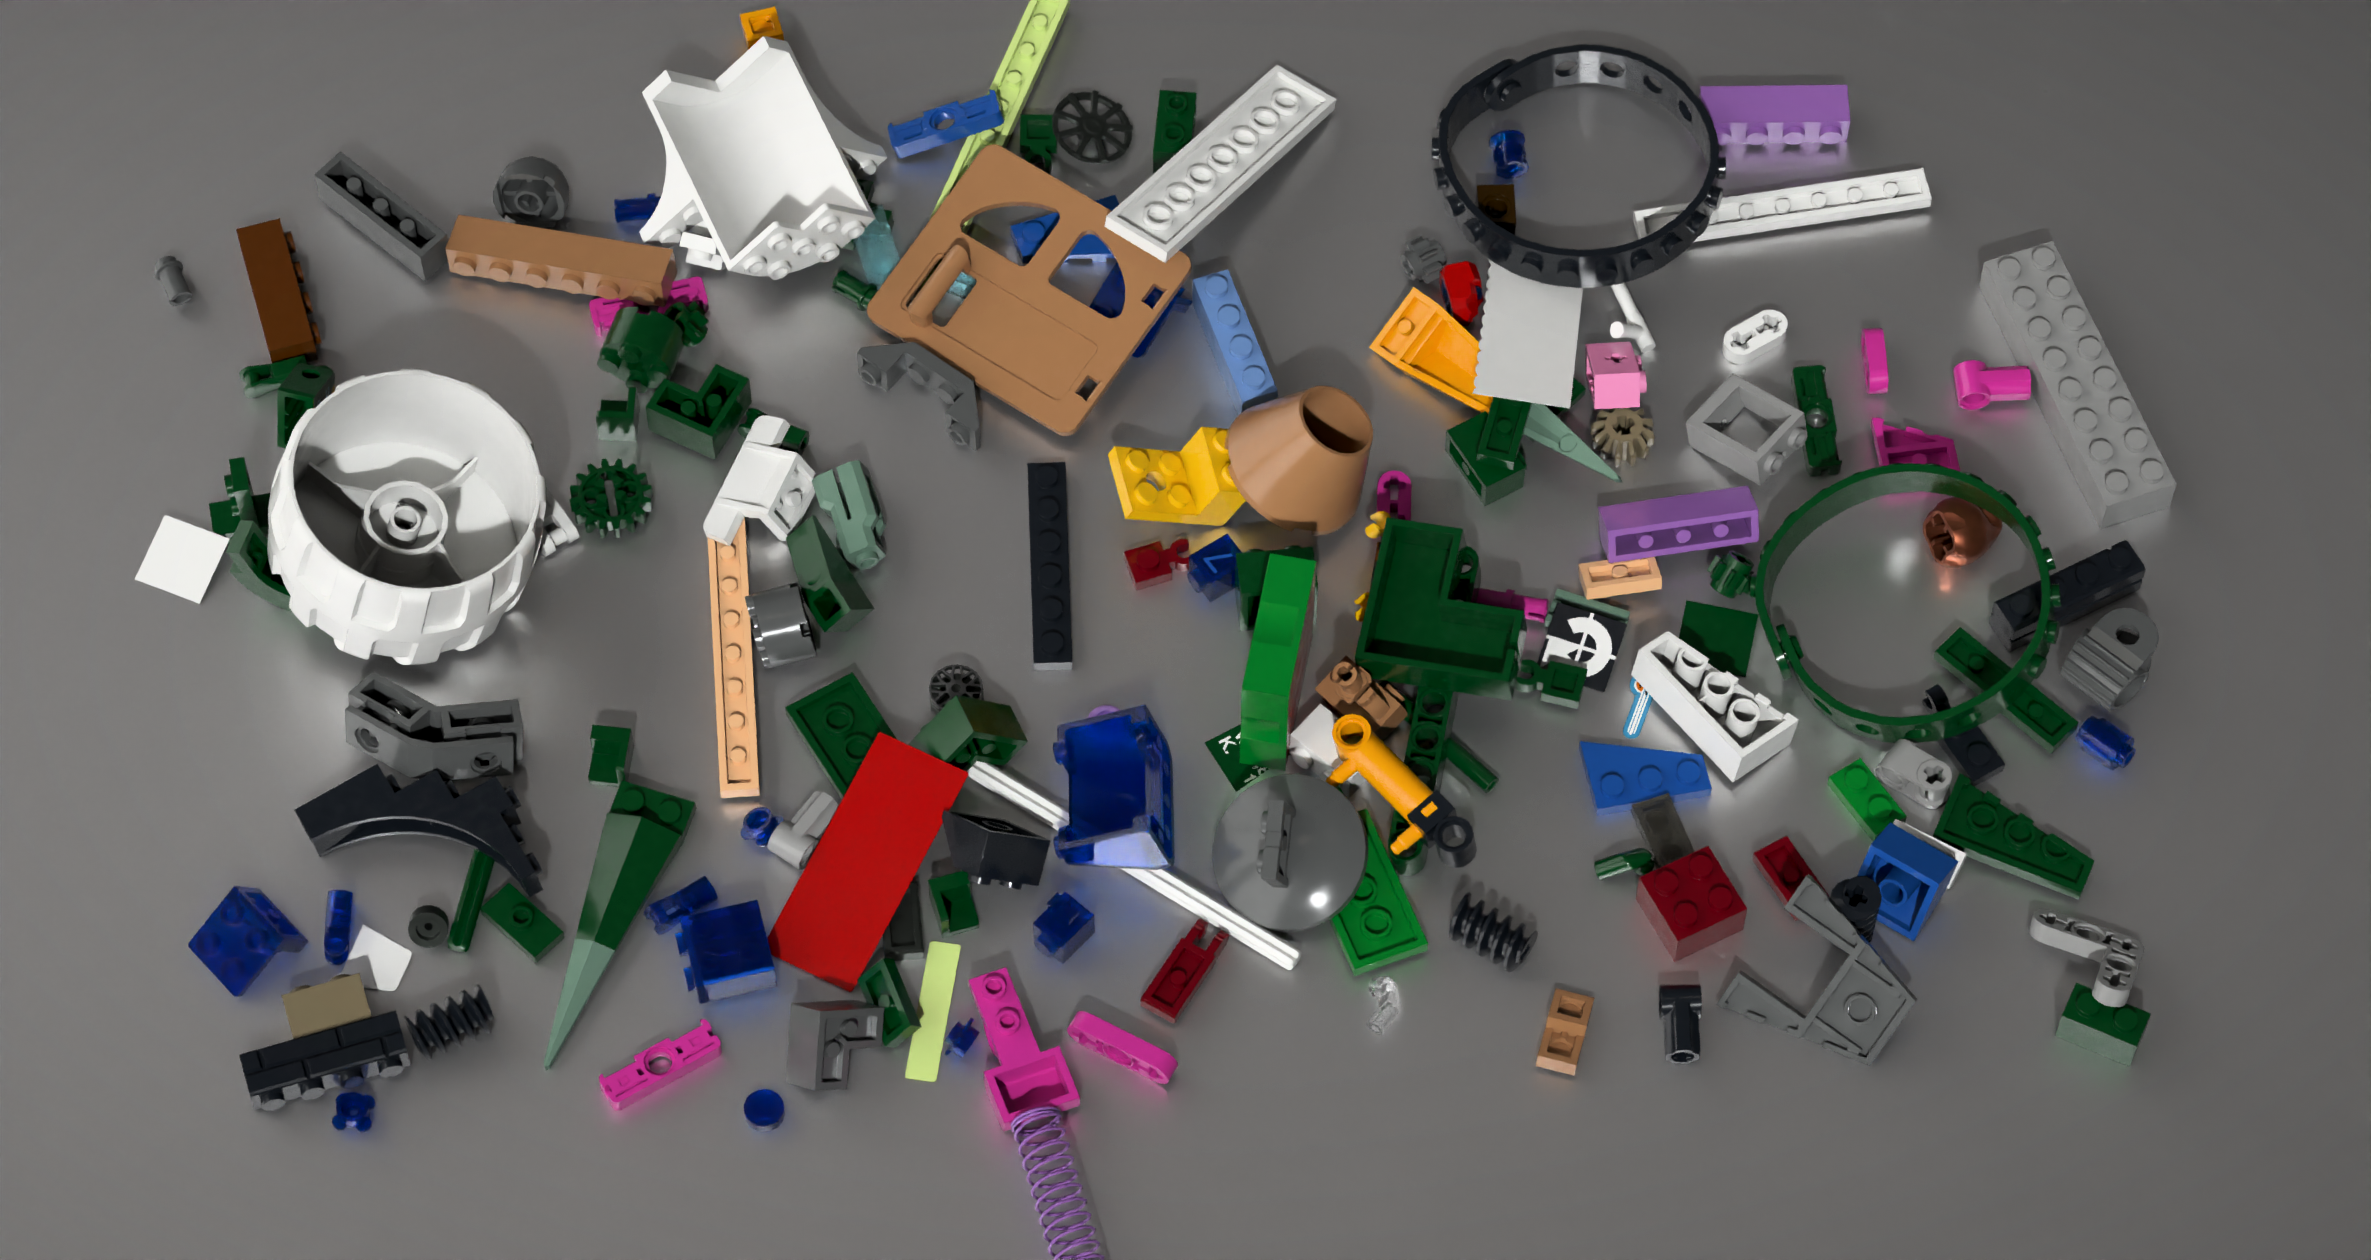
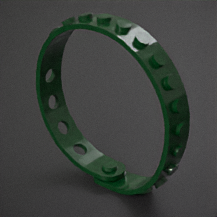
(1880, 482)

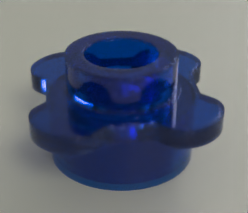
(760, 825)
(961, 1038)
(353, 1101)

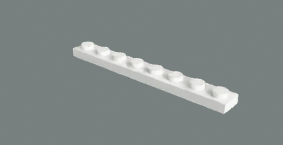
(1801, 205)

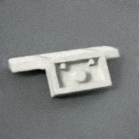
(762, 485)

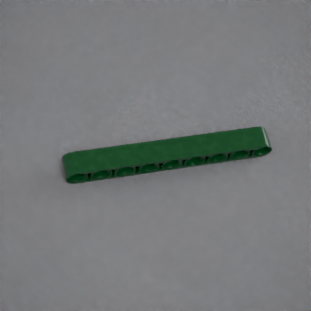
(1432, 727)

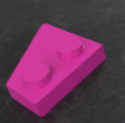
(1912, 446)

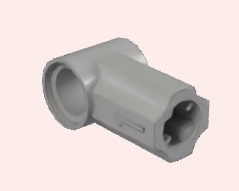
(798, 838)

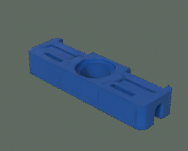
(969, 119)

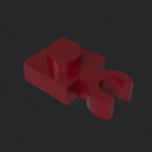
(1153, 565)

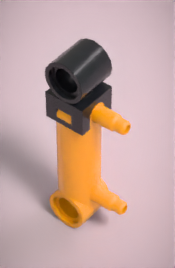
(1428, 812)

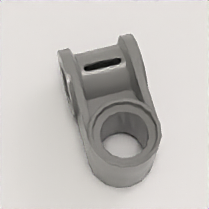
(1914, 773)

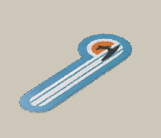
(1638, 710)

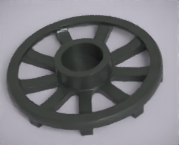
(1092, 127)

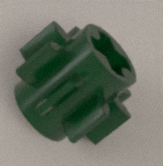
(690, 320)
(1731, 574)

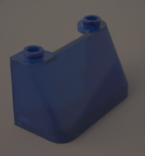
(1117, 792)

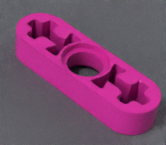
(1122, 1047)

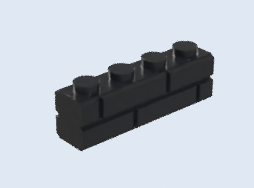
(2083, 589)
(325, 1061)

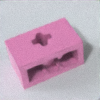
(1614, 375)

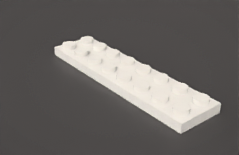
(1220, 163)

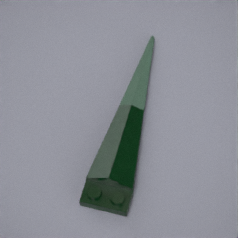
(632, 855)

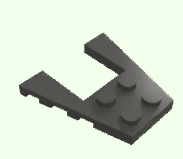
(1856, 1008)

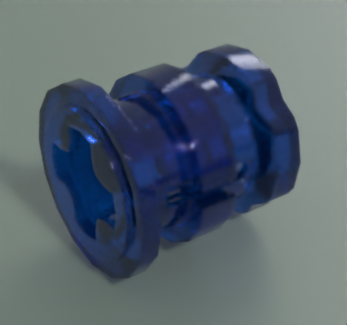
(1509, 153)

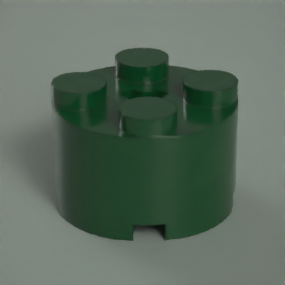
(641, 348)

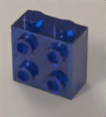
(726, 952)

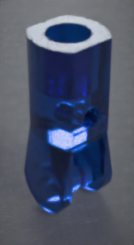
(685, 901)
(338, 926)

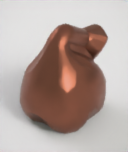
(1960, 532)

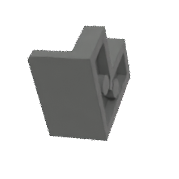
(823, 1038)

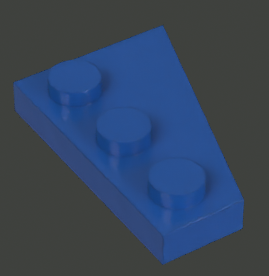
(1031, 235)
(1630, 775)

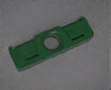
(1812, 398)

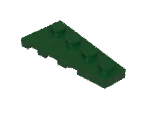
(2010, 841)

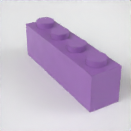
(1778, 113)
(1678, 524)

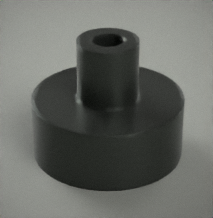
(428, 926)

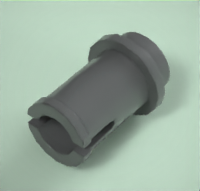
(170, 273)

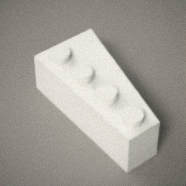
(1711, 706)

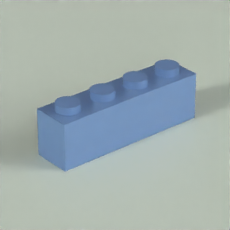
(1232, 341)

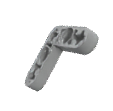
(2116, 952)

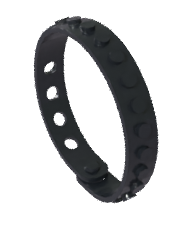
(1514, 81)

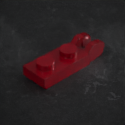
(1183, 973)

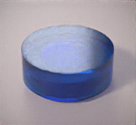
(764, 1110)

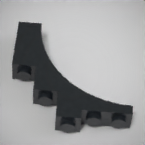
(377, 807)

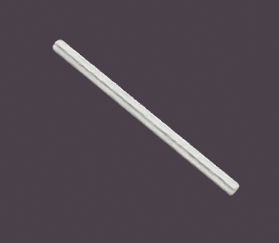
(1160, 880)

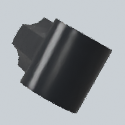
(1680, 1011)

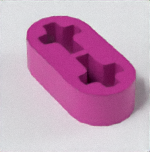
(1874, 360)
(1403, 504)

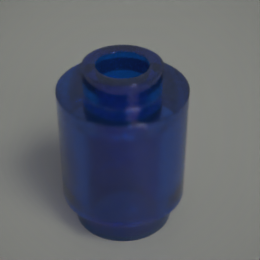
(2106, 743)

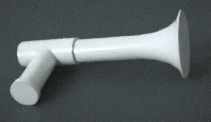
(1636, 326)

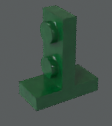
(242, 503)

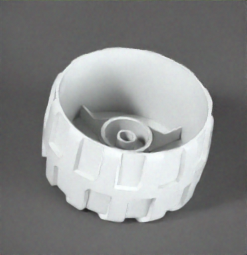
(415, 457)

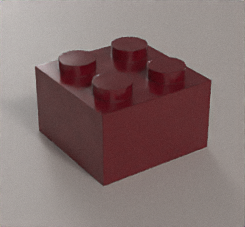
(1691, 903)

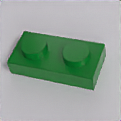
(1865, 798)

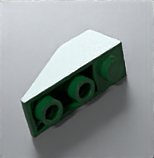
(825, 579)

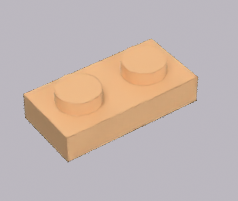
(1608, 579)

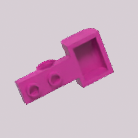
(1025, 1074)

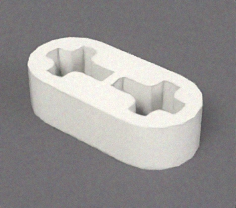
(1752, 333)

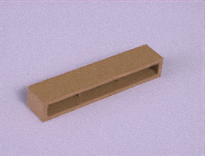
(561, 260)

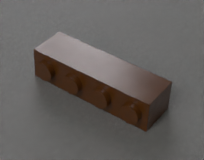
(277, 292)

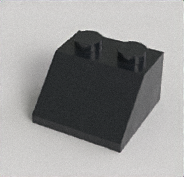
(995, 850)

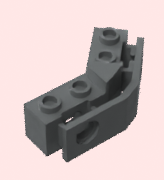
(433, 736)

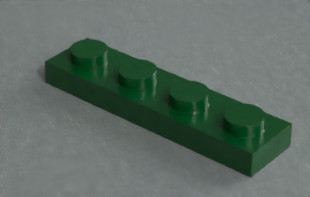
(1982, 669)

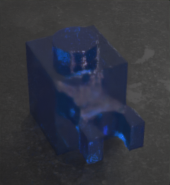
(1062, 927)

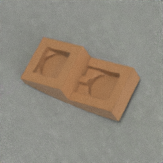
(1564, 1031)

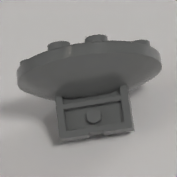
(1290, 852)

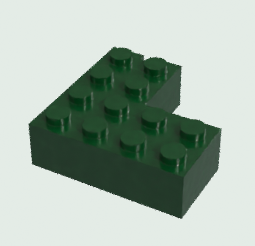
(1419, 630)

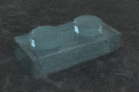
(877, 248)

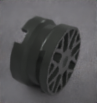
(953, 684)

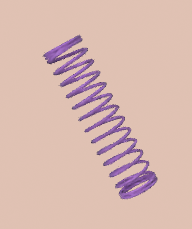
(1052, 1125)

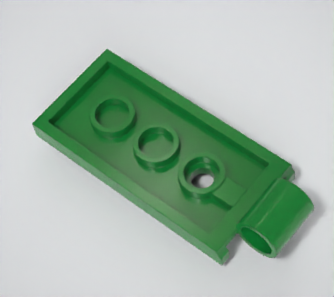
(1379, 920)

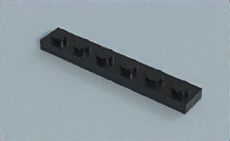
(1049, 566)

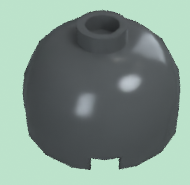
(532, 193)

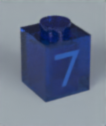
(1214, 568)

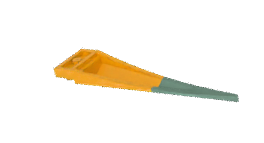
(1442, 354)

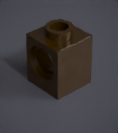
(1498, 201)

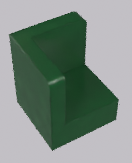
(619, 418)
(611, 755)
(953, 904)

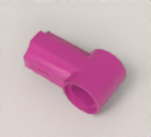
(1980, 384)

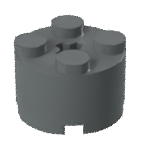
(781, 625)

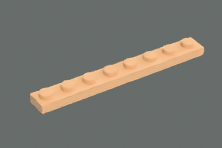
(733, 667)

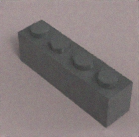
(382, 216)

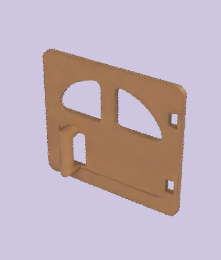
(1015, 327)

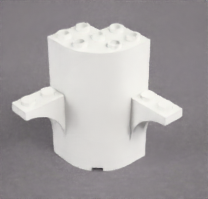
(758, 165)

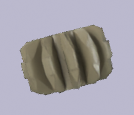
(1622, 435)

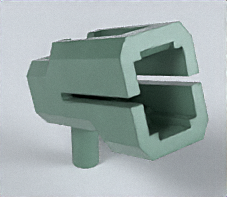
(854, 513)

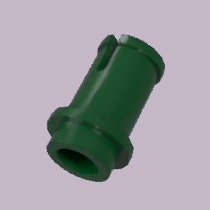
(854, 289)

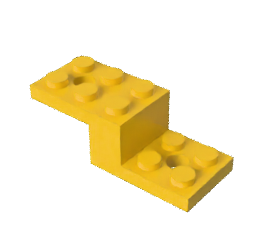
(1190, 482)

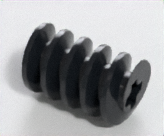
(1860, 902)
(1490, 934)
(451, 1022)

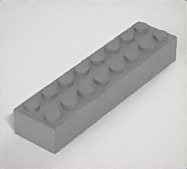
(2077, 385)

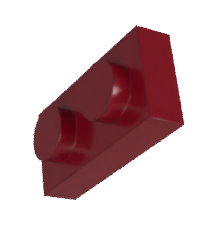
(1783, 868)

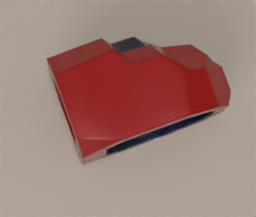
(1461, 291)

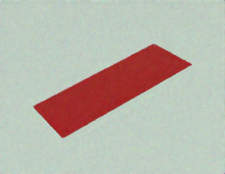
(865, 861)

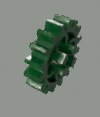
(628, 508)

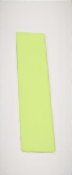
(933, 1011)

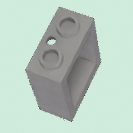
(1723, 406)

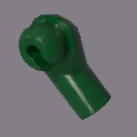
(1636, 859)

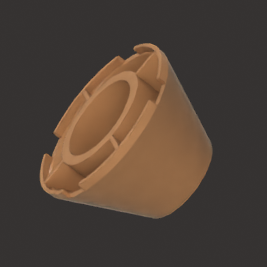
(1302, 458)

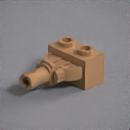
(1353, 691)

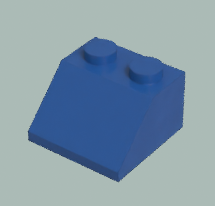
(1909, 878)

